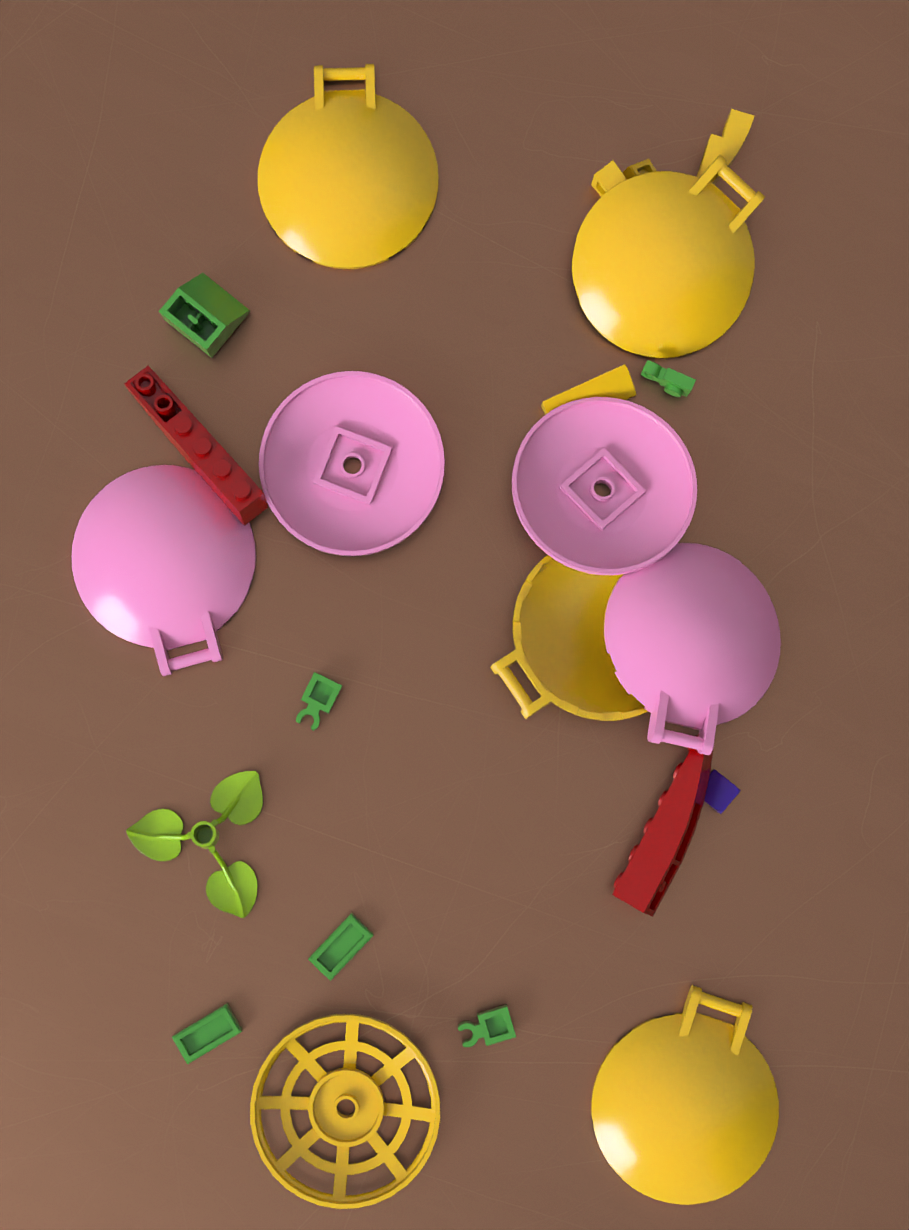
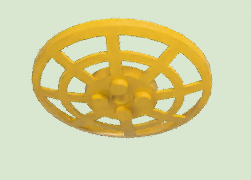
(342, 1129)

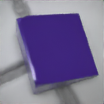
(720, 792)

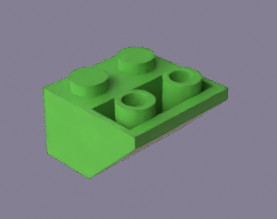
(204, 313)

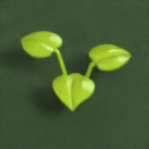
(160, 833)

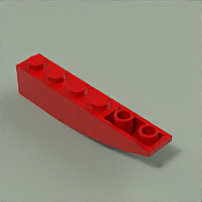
(198, 446)
(666, 836)

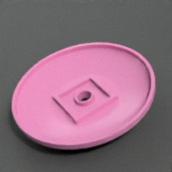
(345, 419)
(613, 445)

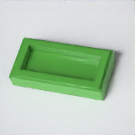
(341, 946)
(207, 1033)

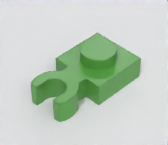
(673, 381)
(319, 695)
(493, 1025)

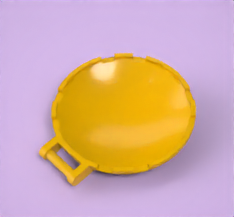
(348, 174)
(666, 261)
(564, 646)
(686, 1104)

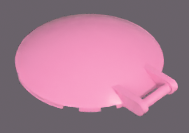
(163, 562)
(692, 641)

